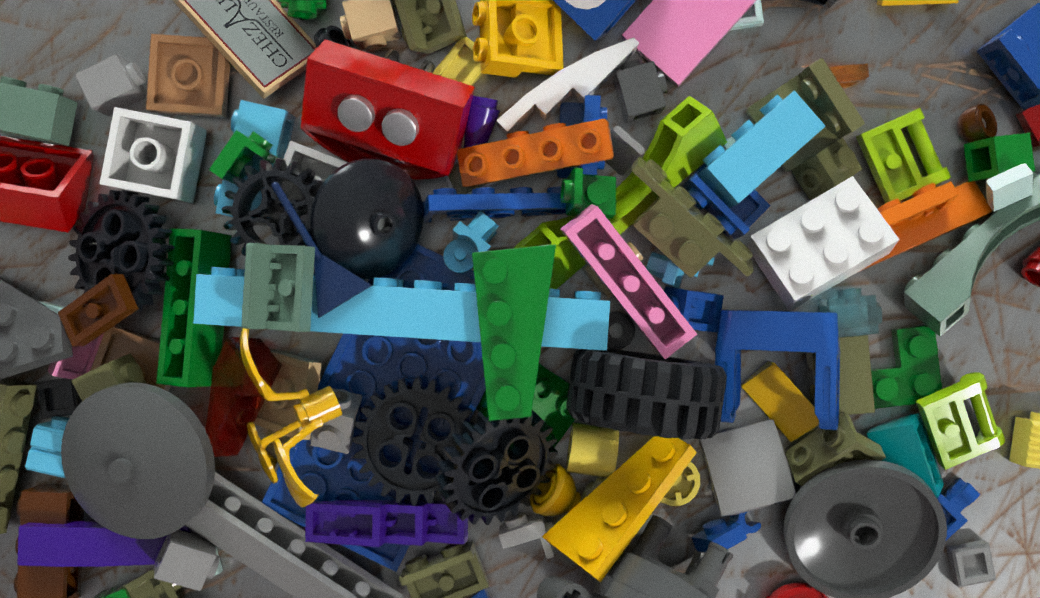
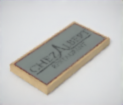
(254, 38)

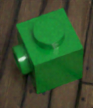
(997, 154)

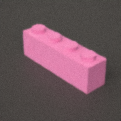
(628, 281)

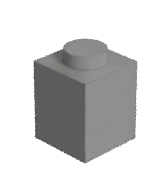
(112, 84)
(186, 560)

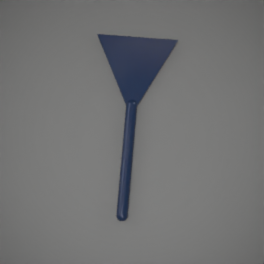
(333, 282)

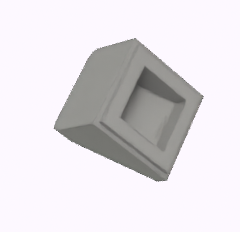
(625, 150)

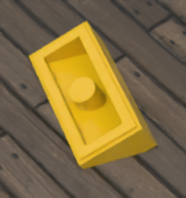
(781, 401)

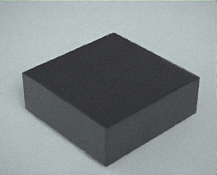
(57, 398)

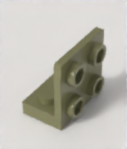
(826, 99)

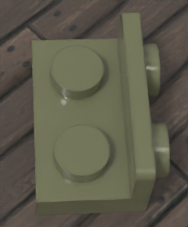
(830, 447)

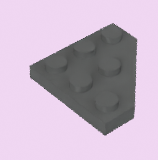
(28, 333)

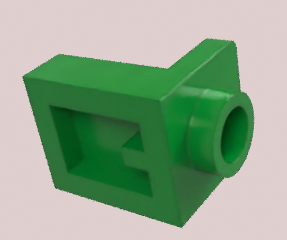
(239, 154)
(583, 190)

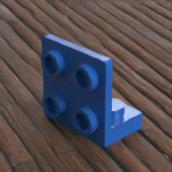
(1016, 57)

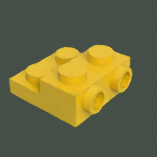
(518, 37)

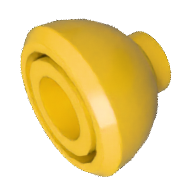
(557, 495)

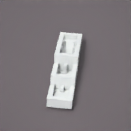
(577, 80)

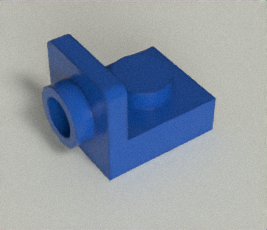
(699, 308)

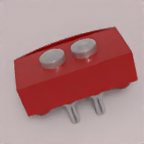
(384, 107)

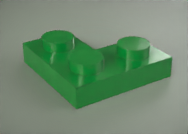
(915, 369)

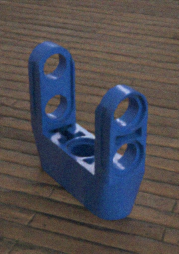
(782, 332)

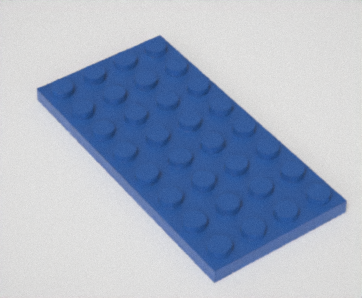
(364, 367)

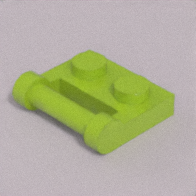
(893, 161)
(950, 425)

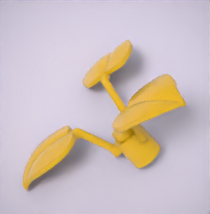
(311, 413)

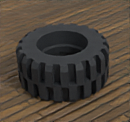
(646, 393)

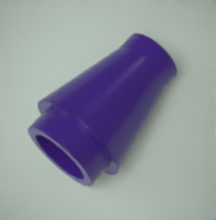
(480, 121)

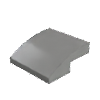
(747, 468)

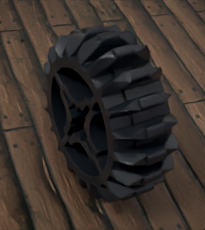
(245, 219)

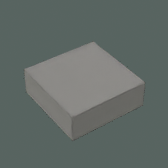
(971, 563)

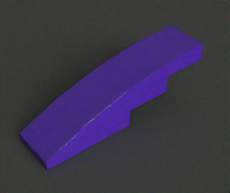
(383, 522)
(83, 546)

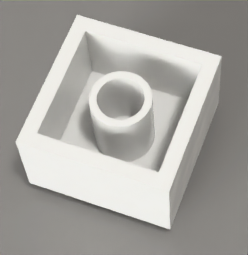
(153, 155)

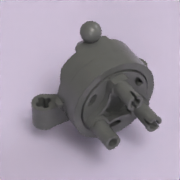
(643, 576)

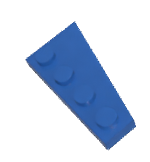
(495, 206)

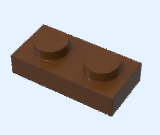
(98, 310)

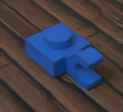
(957, 498)
(724, 533)

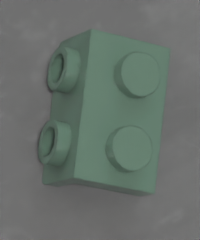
(278, 287)

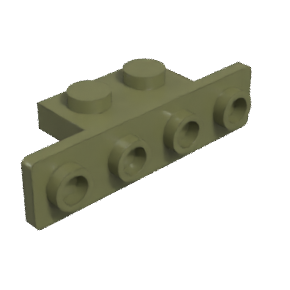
(682, 229)

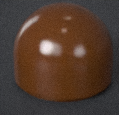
(971, 125)

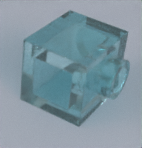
(856, 312)

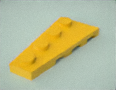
(615, 511)

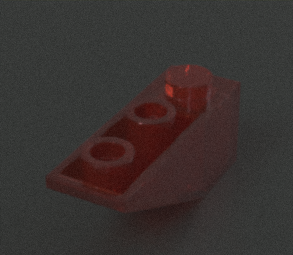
(233, 395)

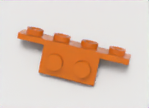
(535, 153)
(932, 214)

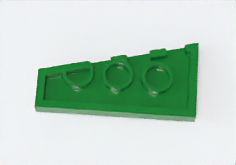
(512, 315)

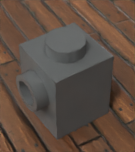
(640, 90)

